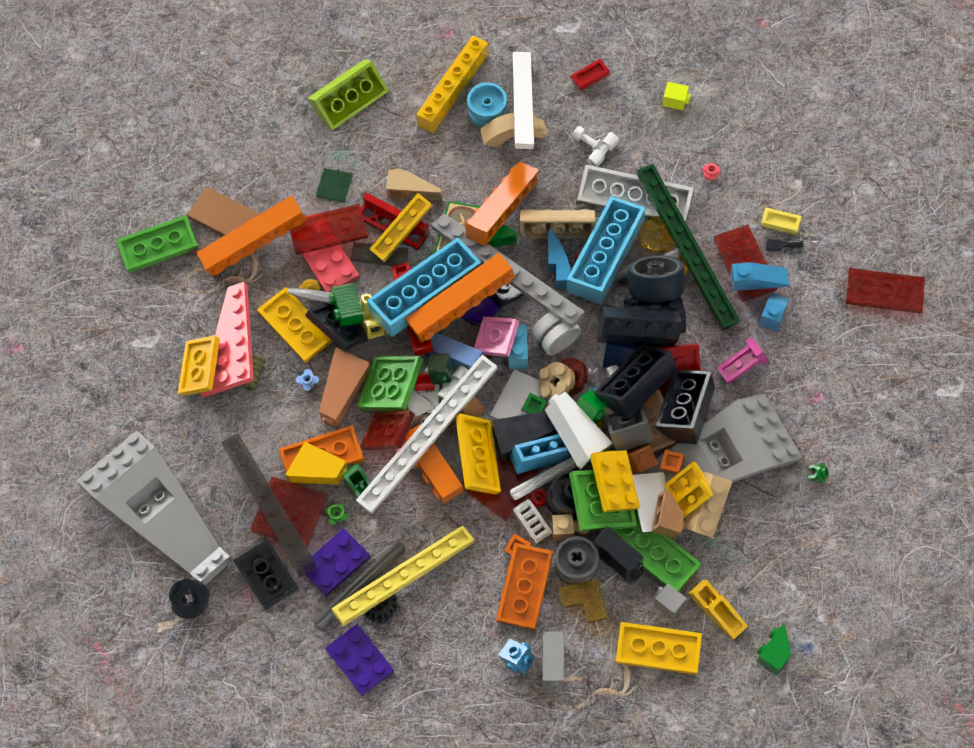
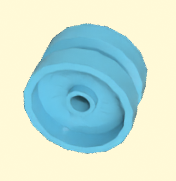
(486, 103)

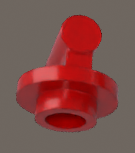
(424, 383)

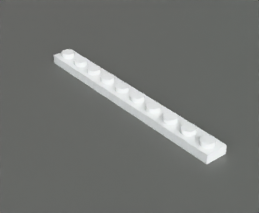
(426, 434)

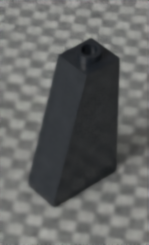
(519, 430)

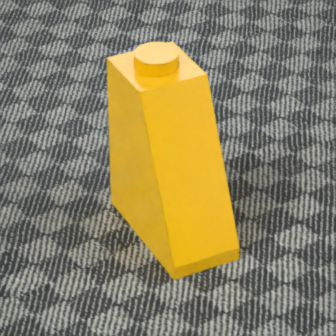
(316, 467)

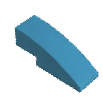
(558, 261)

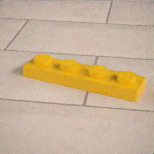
(401, 227)

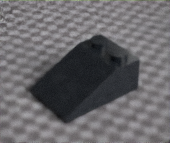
(265, 573)

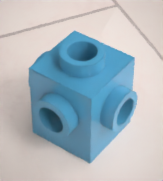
(517, 656)

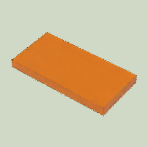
(340, 443)
(524, 586)

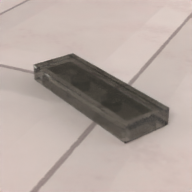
(362, 253)

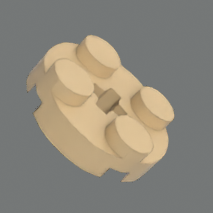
(548, 376)

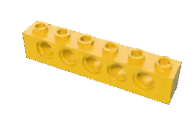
(452, 84)

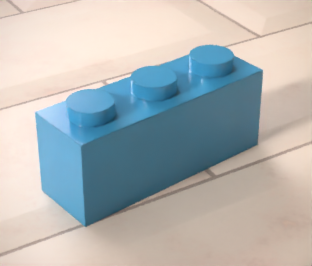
(539, 453)

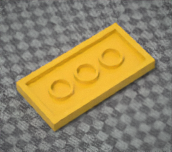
(289, 321)
(477, 454)
(658, 648)

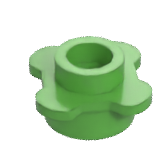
(339, 508)

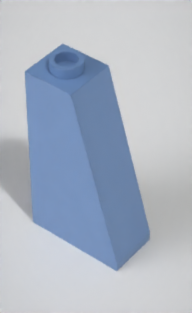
(459, 353)

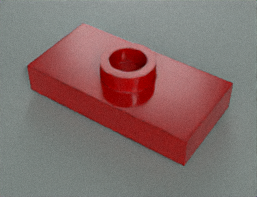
(590, 74)

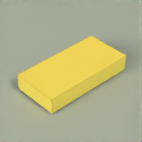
(781, 221)

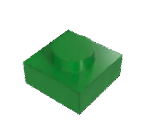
(533, 404)

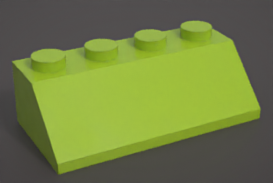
(348, 94)

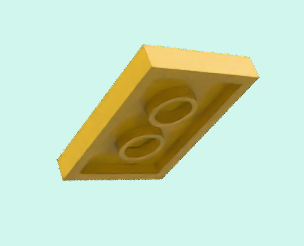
(198, 365)
(615, 481)

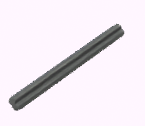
(361, 582)

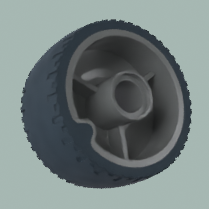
(656, 278)

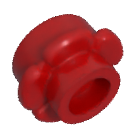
(537, 493)

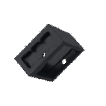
(619, 555)

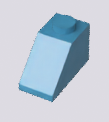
(774, 311)

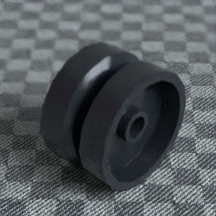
(560, 496)

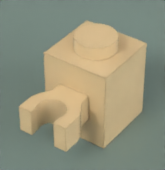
(565, 527)

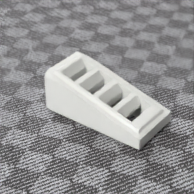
(517, 511)

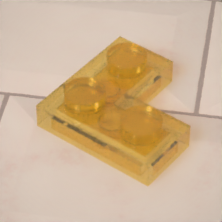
(585, 594)

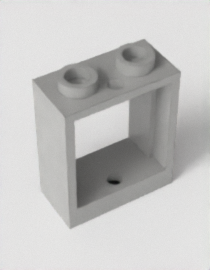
(553, 662)

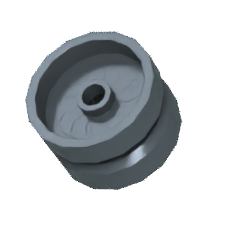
(576, 560)

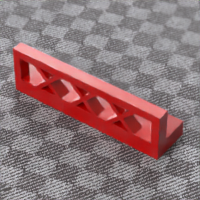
(390, 212)

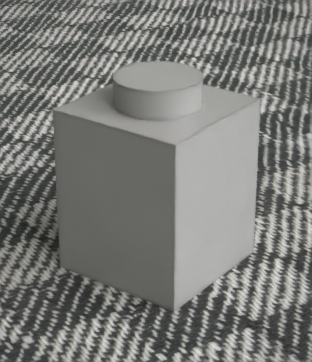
(669, 600)

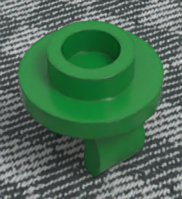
(821, 474)

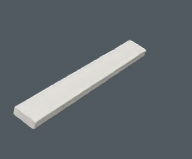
(523, 101)

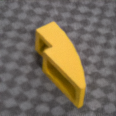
(718, 609)

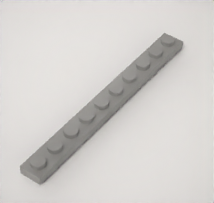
(523, 280)

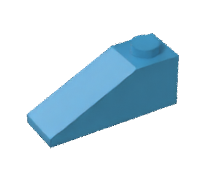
(757, 276)

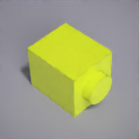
(676, 96)

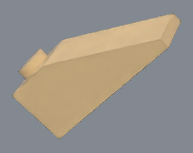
(406, 186)

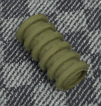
(258, 364)

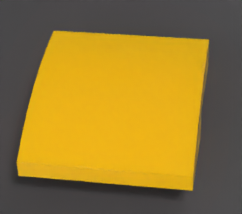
(689, 488)

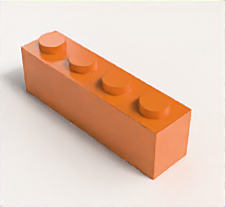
(437, 473)

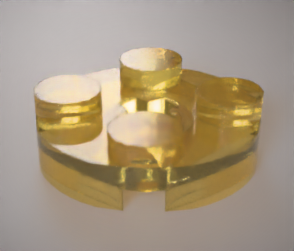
(653, 243)

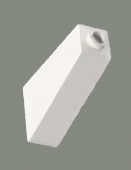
(576, 429)

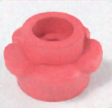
(711, 175)

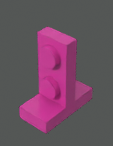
(742, 361)

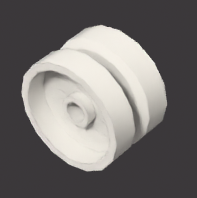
(554, 334)

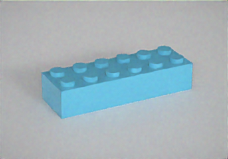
(605, 250)
(421, 285)

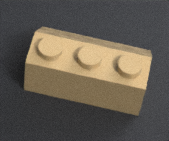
(706, 517)

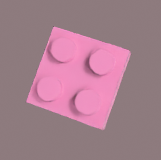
(496, 336)

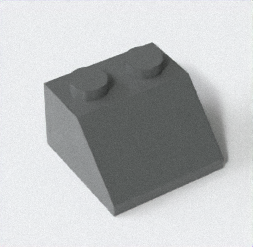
(629, 432)

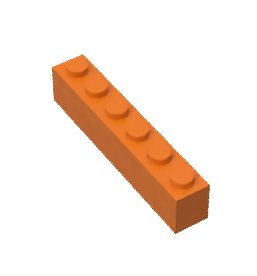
(501, 203)
(251, 236)
(460, 297)

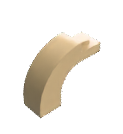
(502, 129)

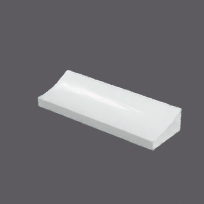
(601, 183)

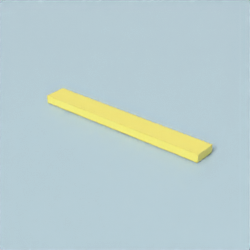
(402, 575)

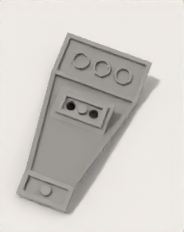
(739, 442)
(147, 498)

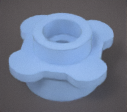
(307, 385)

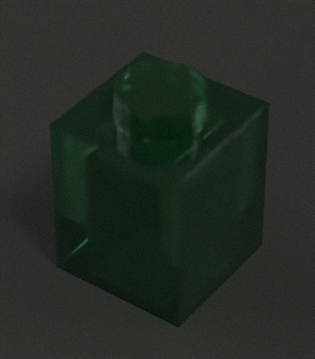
(440, 368)

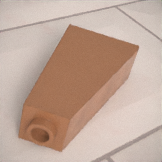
(342, 386)

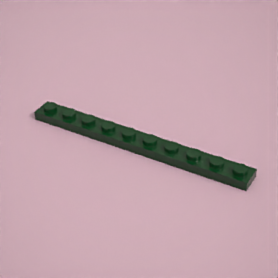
(688, 247)

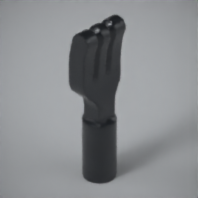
(778, 245)

